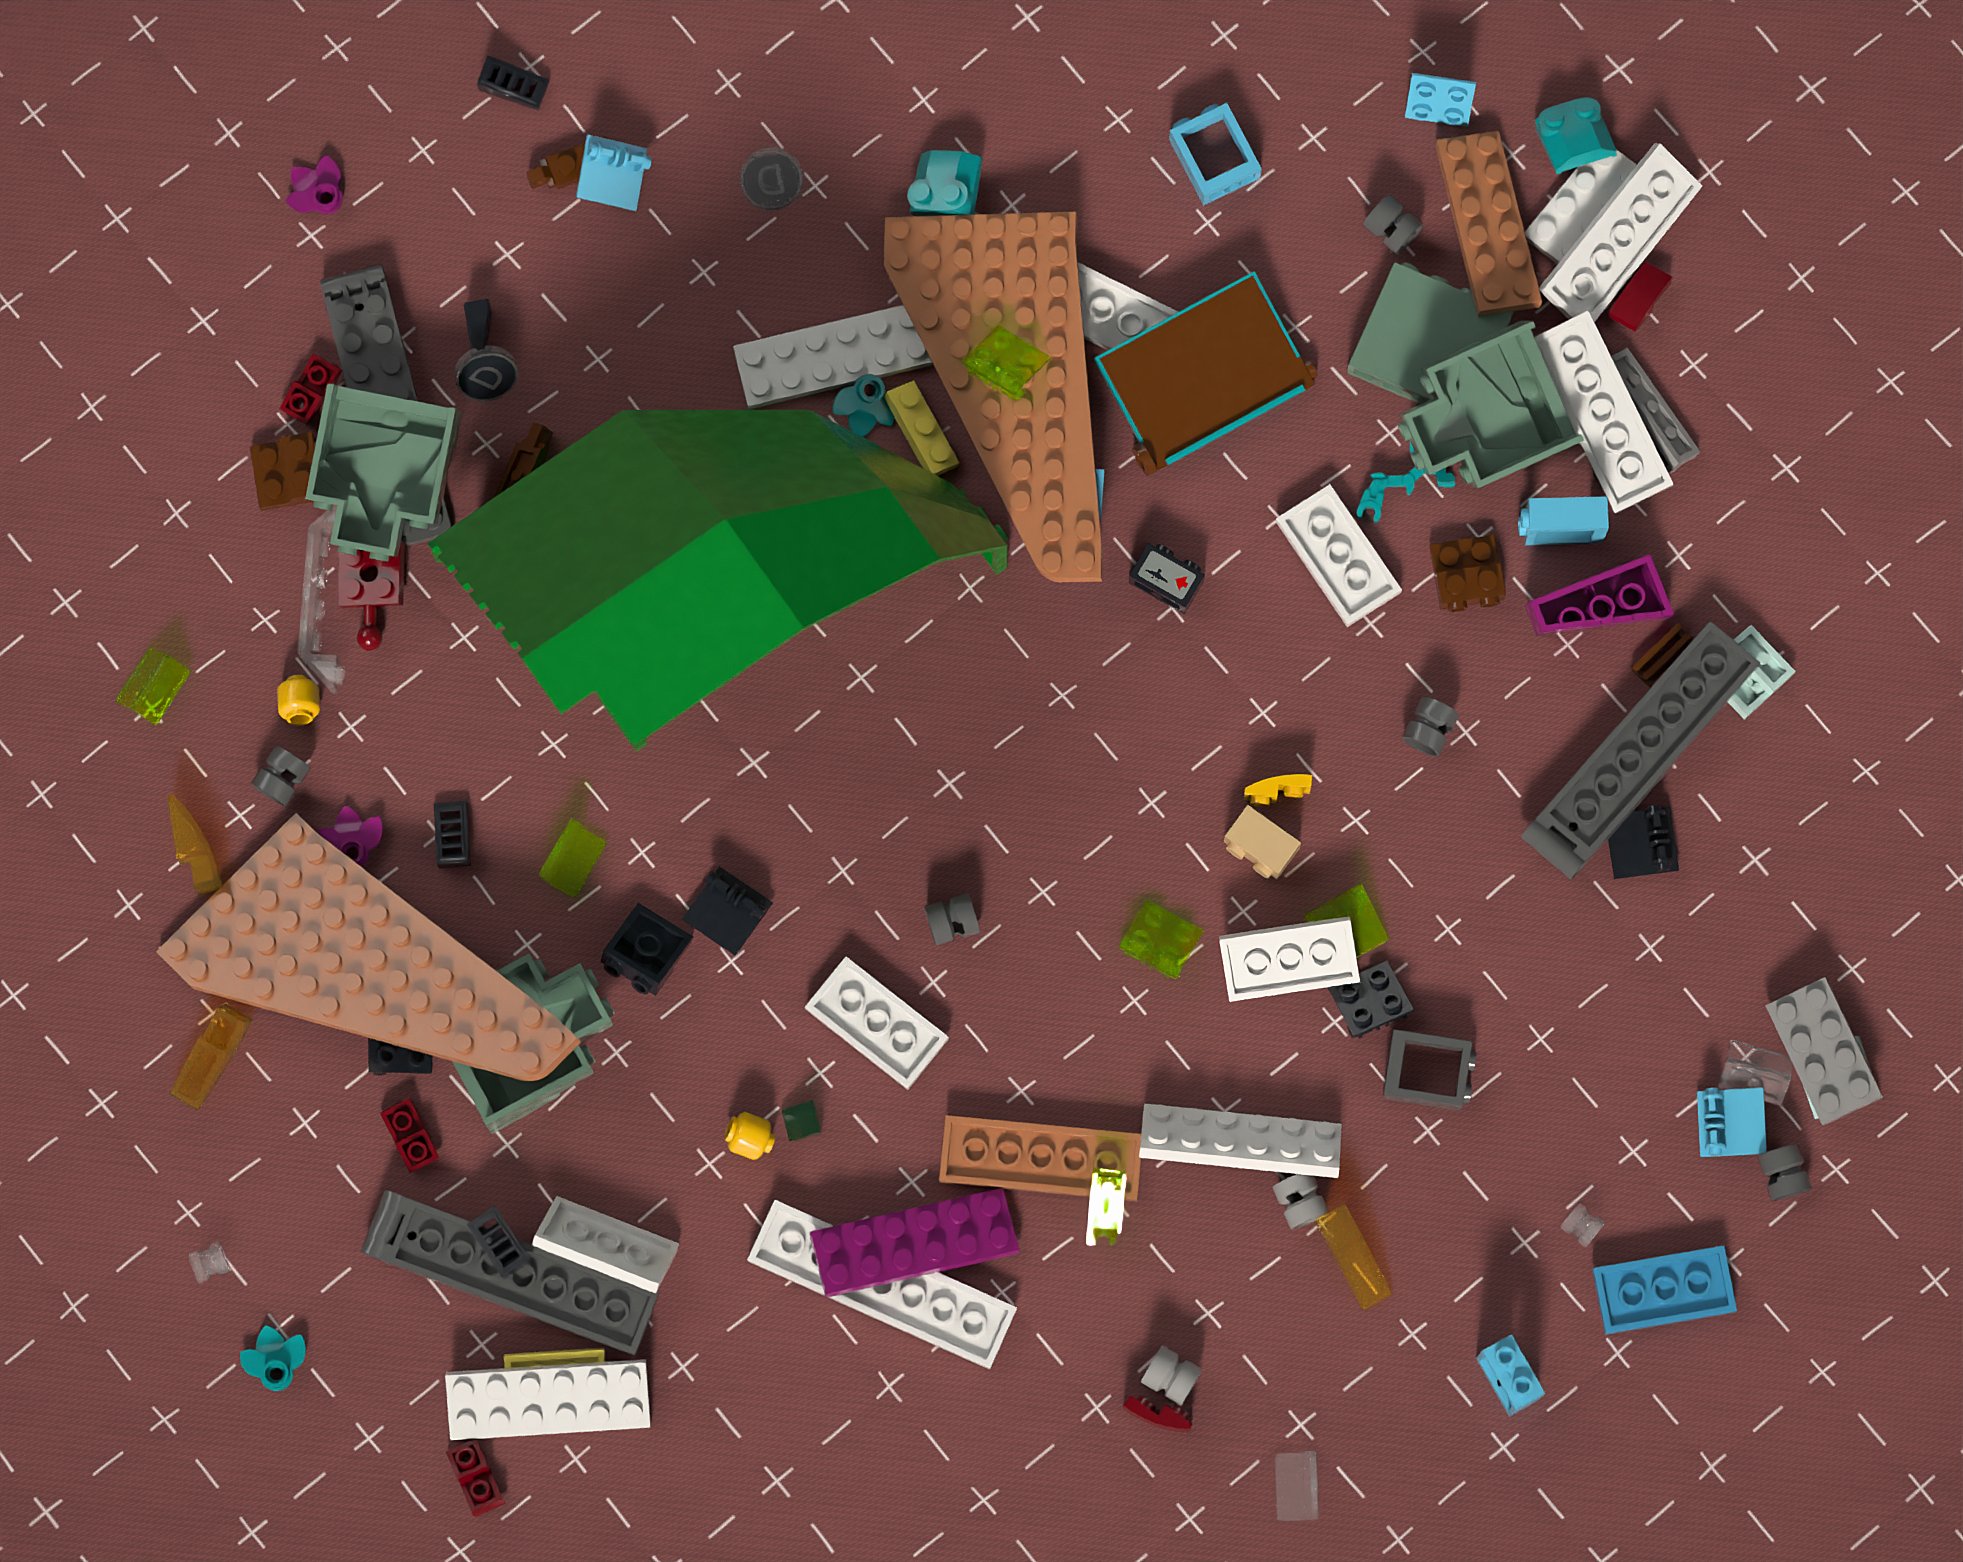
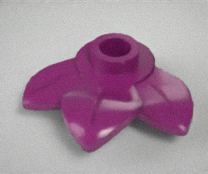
(314, 185)
(353, 833)

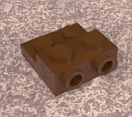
(283, 470)
(1467, 573)

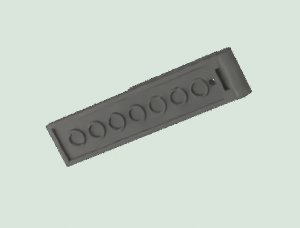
(373, 352)
(1640, 750)
(544, 1289)

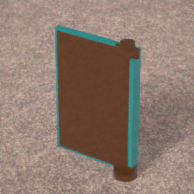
(1204, 372)

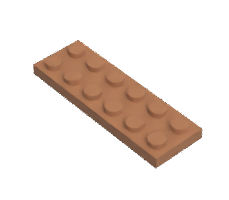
(1488, 223)
(1035, 1156)

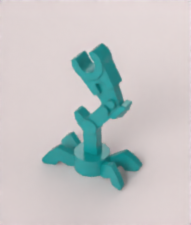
(1374, 495)

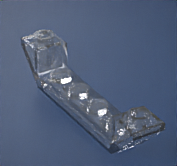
(325, 667)

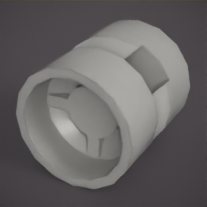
(1303, 1211)
(1171, 1375)

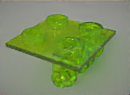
(1005, 362)
(1365, 923)
(1160, 939)

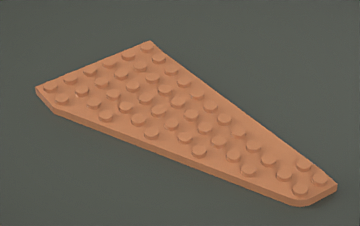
(1019, 273)
(342, 950)

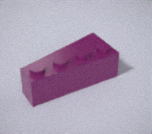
(1608, 599)

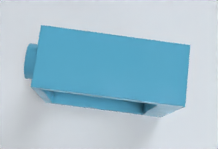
(1228, 181)
(1564, 521)
(1508, 1365)

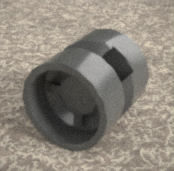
(1385, 216)
(1431, 724)
(274, 786)
(951, 919)
(1785, 1172)

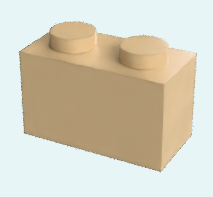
(1261, 843)

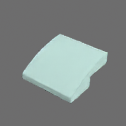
(1765, 679)

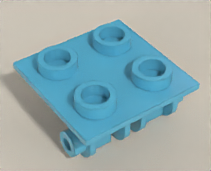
(1440, 99)
(612, 172)
(1731, 1122)

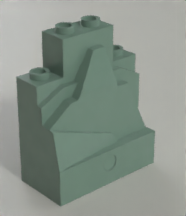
(1488, 409)
(380, 465)
(576, 1005)

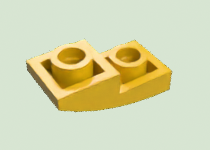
(1266, 791)

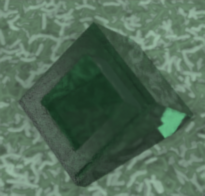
(801, 1121)

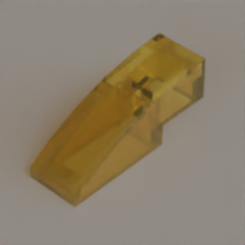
(194, 848)
(211, 1056)
(1353, 1257)

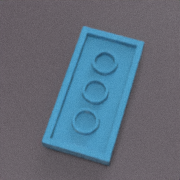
(1664, 1290)

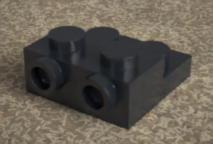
(645, 950)

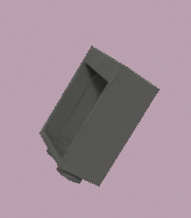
(1391, 1086)

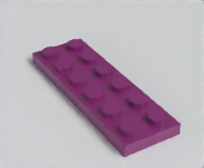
(914, 1242)

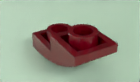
(1639, 296)
(309, 391)
(409, 1135)
(1168, 1419)
(475, 1477)

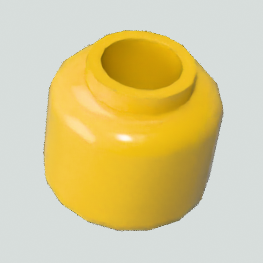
(298, 700)
(749, 1135)

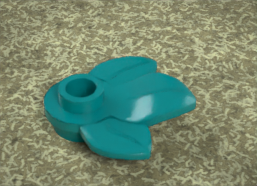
(861, 409)
(273, 1354)

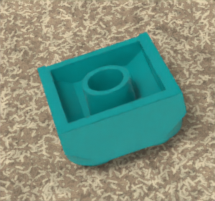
(1574, 134)
(945, 184)

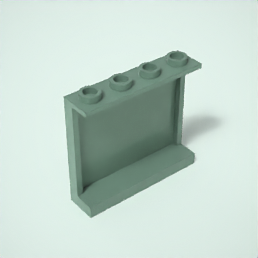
(1414, 326)

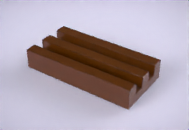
(1685, 638)

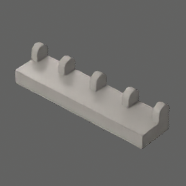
(1656, 415)

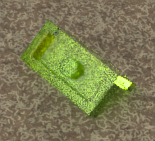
(153, 685)
(572, 859)

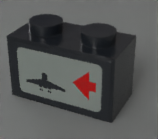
(1167, 577)

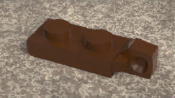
(558, 169)
(526, 456)

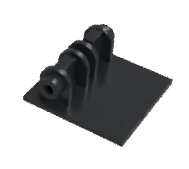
(1644, 844)
(727, 911)
(1372, 1000)
(391, 1058)

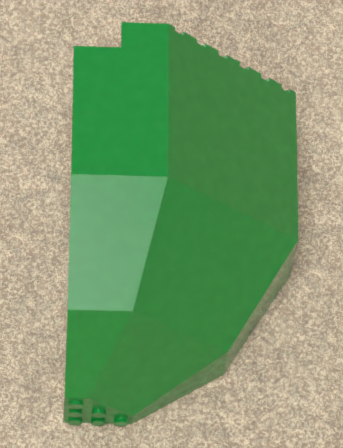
(696, 548)

